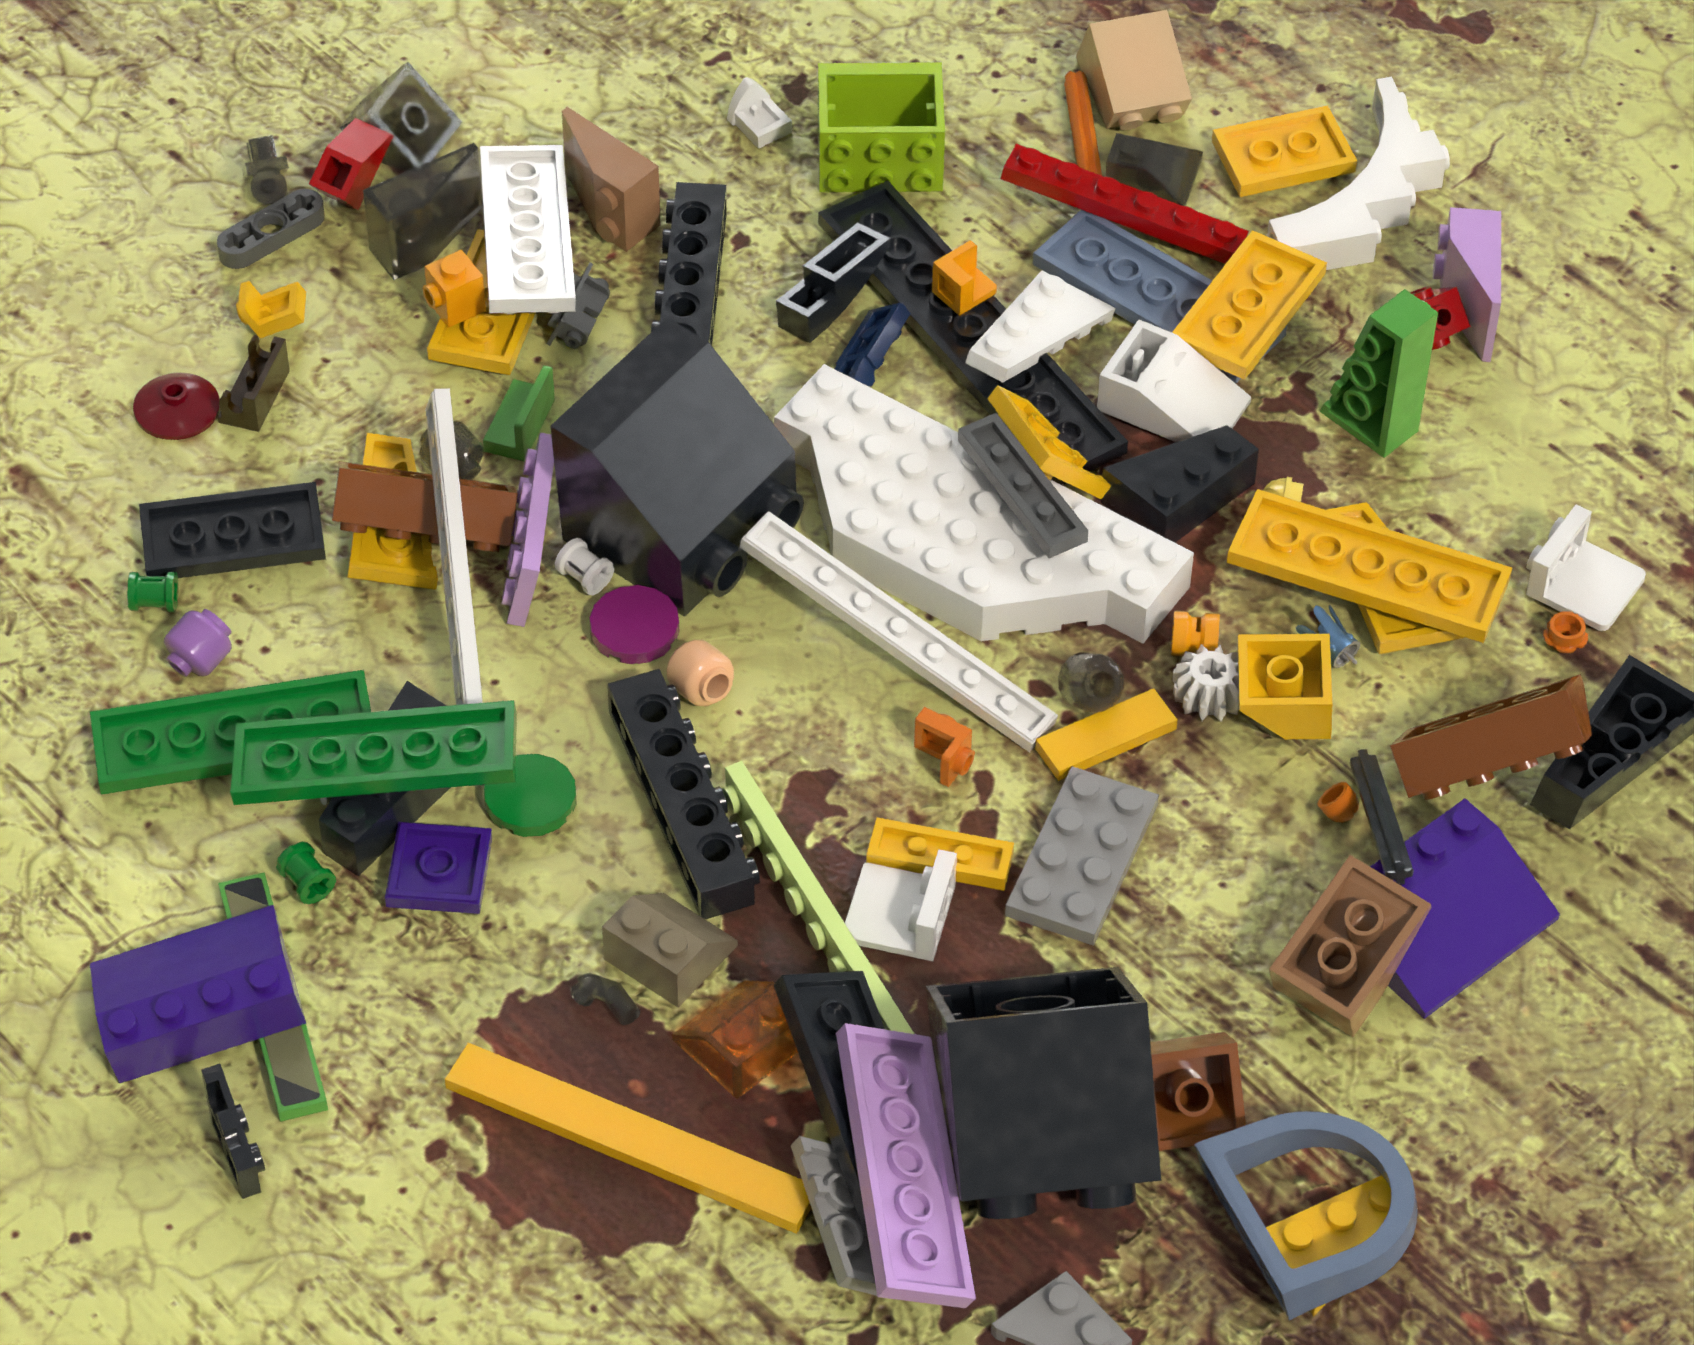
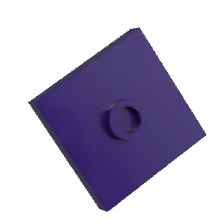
(438, 867)

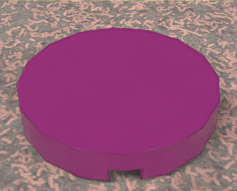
(634, 624)

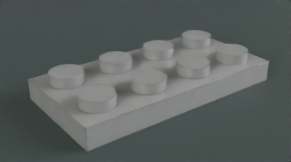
(1082, 855)

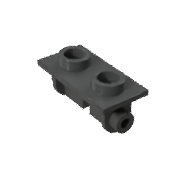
(576, 326)

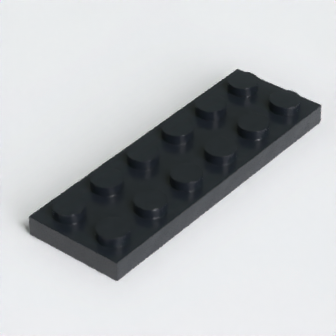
(815, 1011)

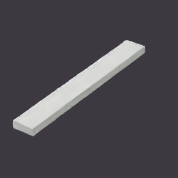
(453, 548)
(898, 631)

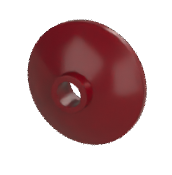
(176, 406)

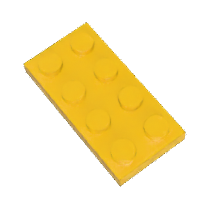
(1250, 303)
(486, 340)

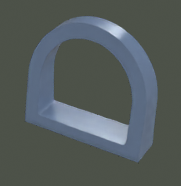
(1341, 1273)

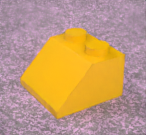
(1287, 683)

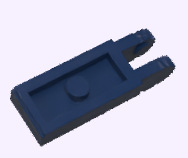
(871, 342)

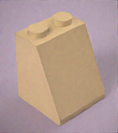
(1134, 70)

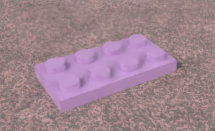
(528, 530)

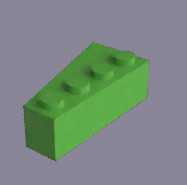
(1386, 376)

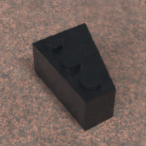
(1182, 482)

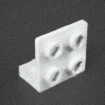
(903, 908)

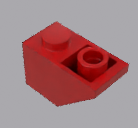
(351, 163)

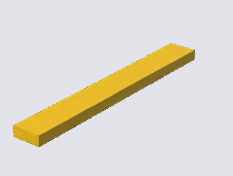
(630, 1137)

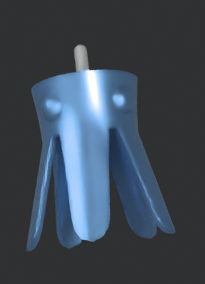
(1342, 644)

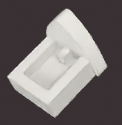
(757, 114)

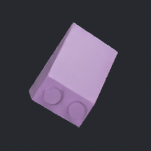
(1474, 266)

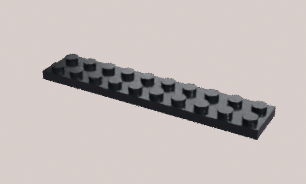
(907, 277)

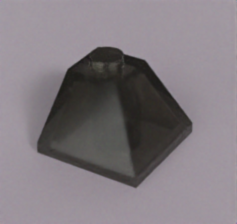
(412, 114)
(1154, 167)

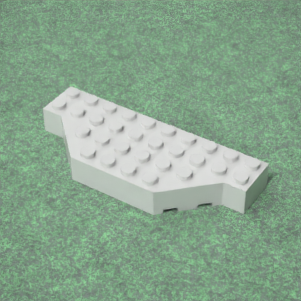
(935, 532)

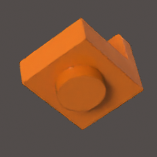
(945, 740)

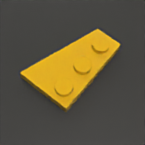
(1043, 446)

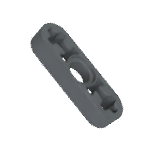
(246, 242)

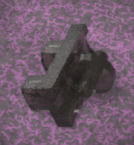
(265, 170)

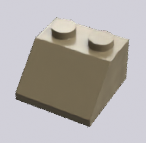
(664, 945)

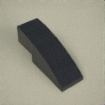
(831, 282)

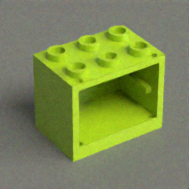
(881, 126)

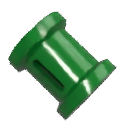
(153, 591)
(305, 872)

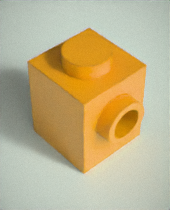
(454, 288)

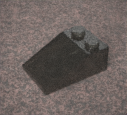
(422, 210)

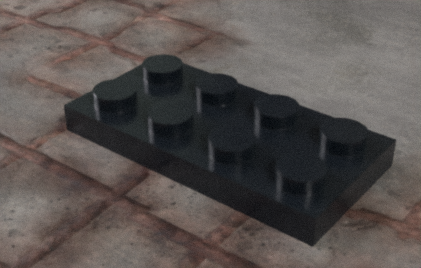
(232, 531)

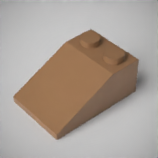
(611, 181)
(1349, 946)

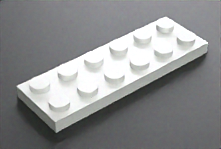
(527, 229)

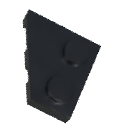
(230, 1127)

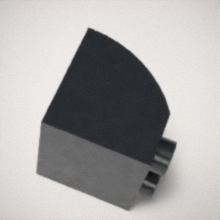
(1046, 1088)

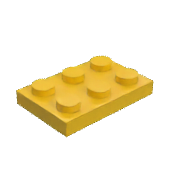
(1284, 151)

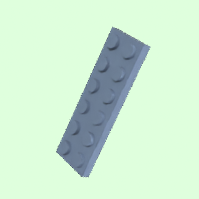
(1124, 272)

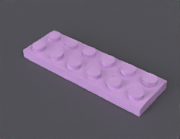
(905, 1167)

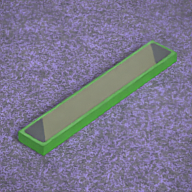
(288, 1053)

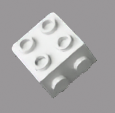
(1581, 576)

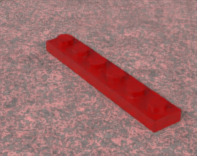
(1122, 204)

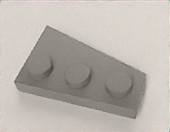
(835, 1214)

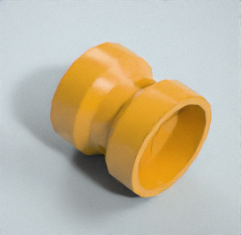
(1191, 632)

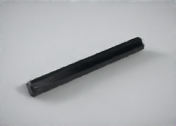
(1381, 817)

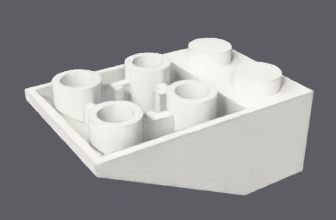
(1167, 386)

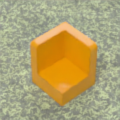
(959, 281)

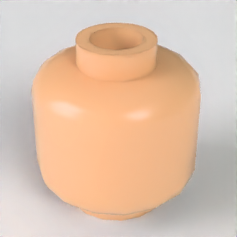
(700, 673)

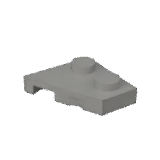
(1059, 1316)

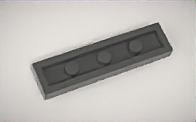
(1023, 485)

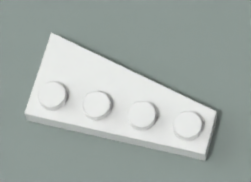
(1037, 324)

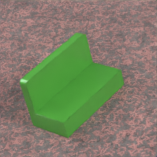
(521, 416)

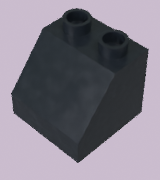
(671, 468)

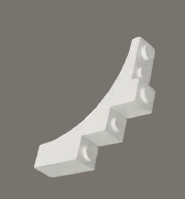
(1380, 197)

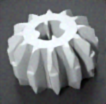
(1207, 682)

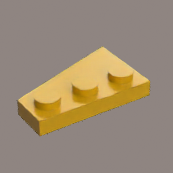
(1332, 1225)

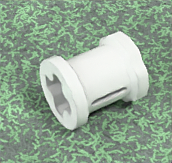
(584, 566)

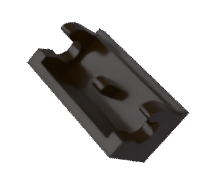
(255, 386)

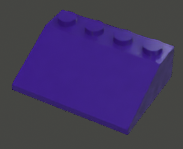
(1479, 911)
(195, 994)

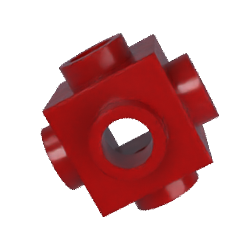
(1450, 311)

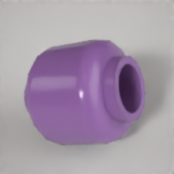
(197, 643)

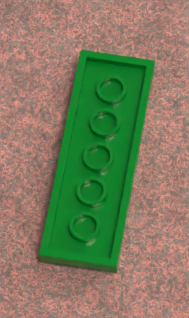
(196, 733)
(374, 752)

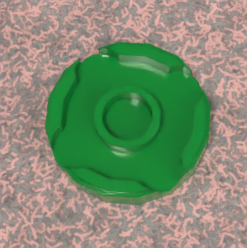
(536, 800)

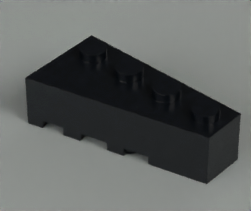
(1632, 728)
(364, 826)

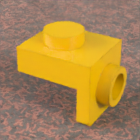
(272, 310)

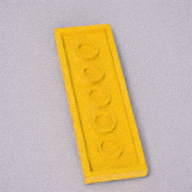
(1370, 565)

